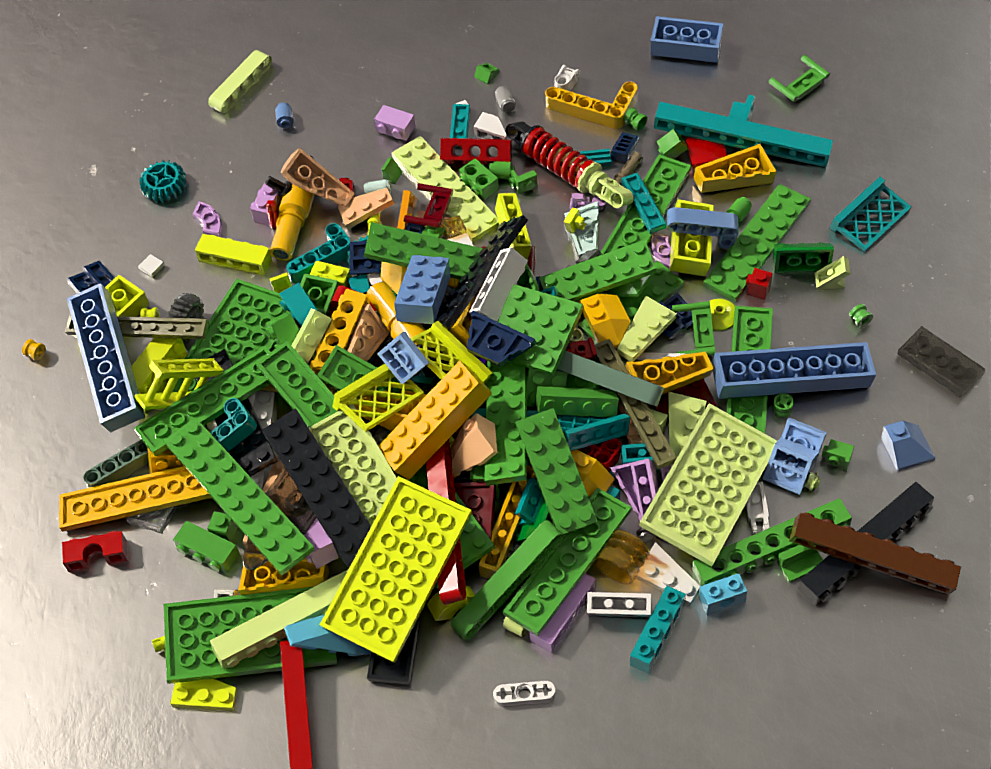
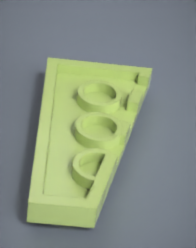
(645, 328)
(683, 416)

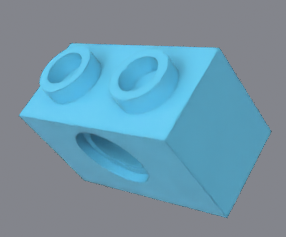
(722, 594)

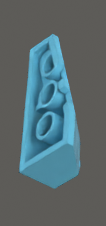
(311, 635)

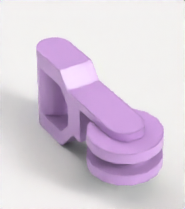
(581, 197)

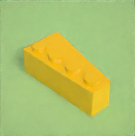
(268, 579)

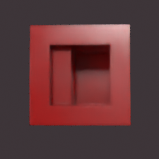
(587, 346)

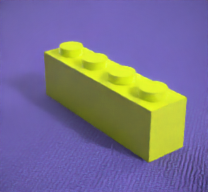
(507, 208)
(233, 254)

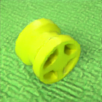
(154, 312)

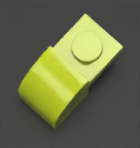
(446, 612)

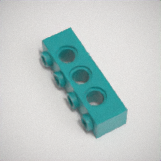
(657, 629)

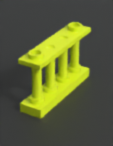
(175, 370)

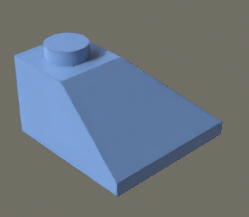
(906, 444)

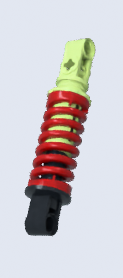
(567, 163)

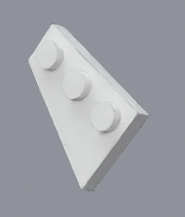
(663, 570)

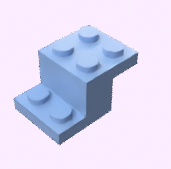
(403, 357)
(794, 455)

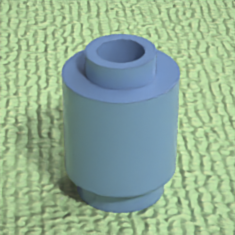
(284, 115)

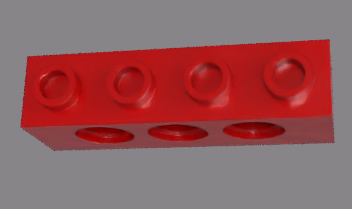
(448, 146)

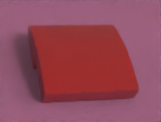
(704, 151)

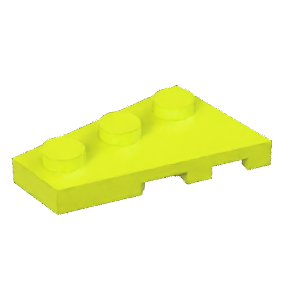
(204, 695)

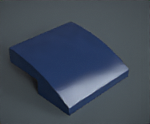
(359, 263)
(93, 274)
(683, 319)

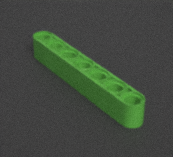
(506, 580)

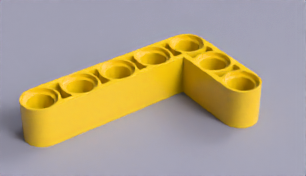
(592, 109)

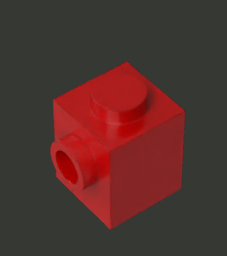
(759, 283)

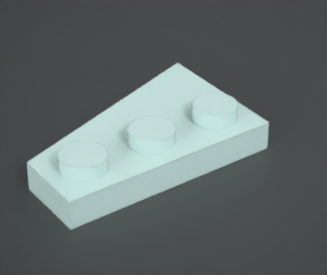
(588, 238)

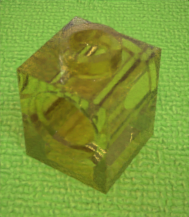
(454, 227)

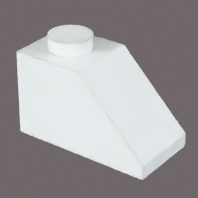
(489, 127)

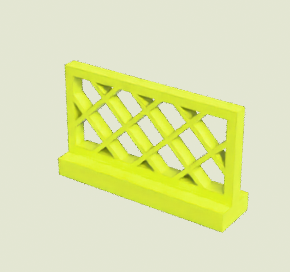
(452, 351)
(368, 386)

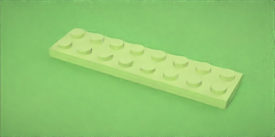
(426, 168)

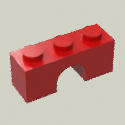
(78, 551)

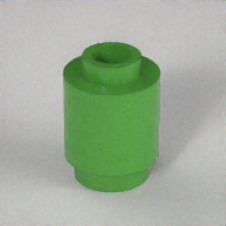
(501, 169)
(740, 207)

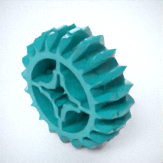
(161, 177)

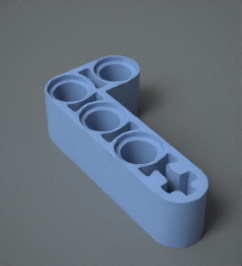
(705, 223)

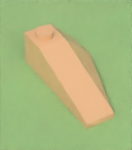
(312, 177)
(473, 444)

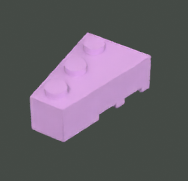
(639, 483)

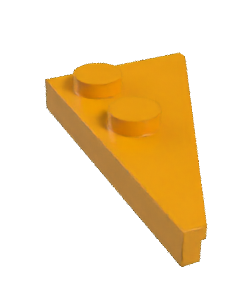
(407, 208)

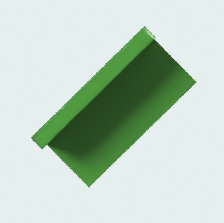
(798, 562)

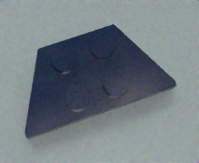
(496, 341)

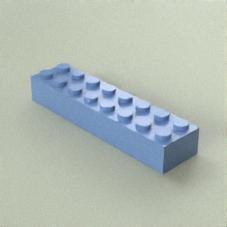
(105, 358)
(793, 370)

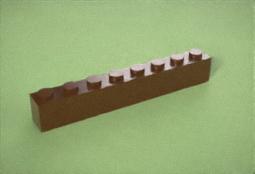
(875, 553)

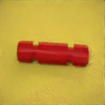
(272, 213)

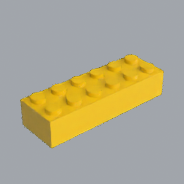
(434, 420)

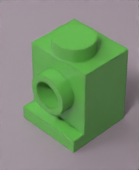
(838, 454)

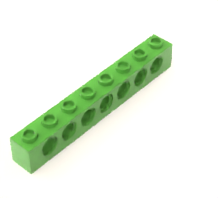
(760, 543)

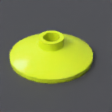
(724, 319)

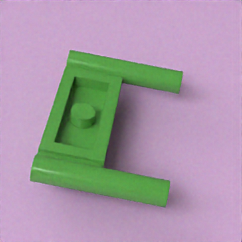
(804, 83)
(702, 326)

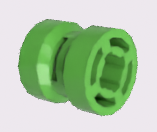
(635, 119)

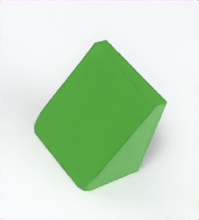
(486, 72)
(391, 171)

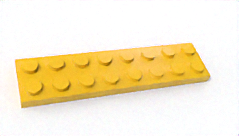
(128, 498)

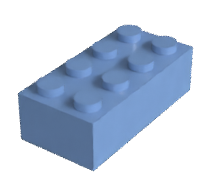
(686, 39)
(422, 289)

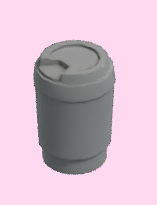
(505, 99)

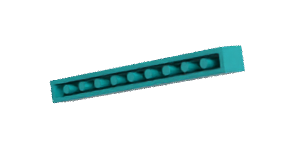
(743, 134)

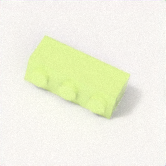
(310, 334)

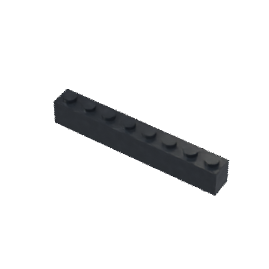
(887, 524)

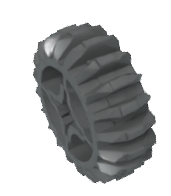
(187, 306)

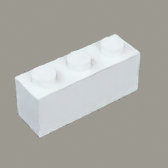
(619, 604)

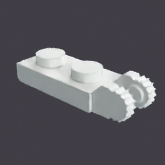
(757, 508)

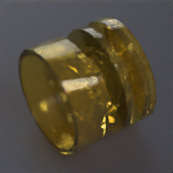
(622, 557)

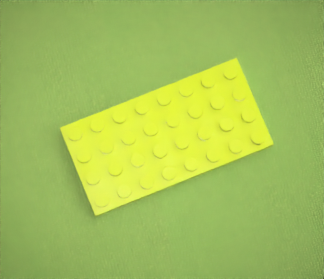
(396, 569)

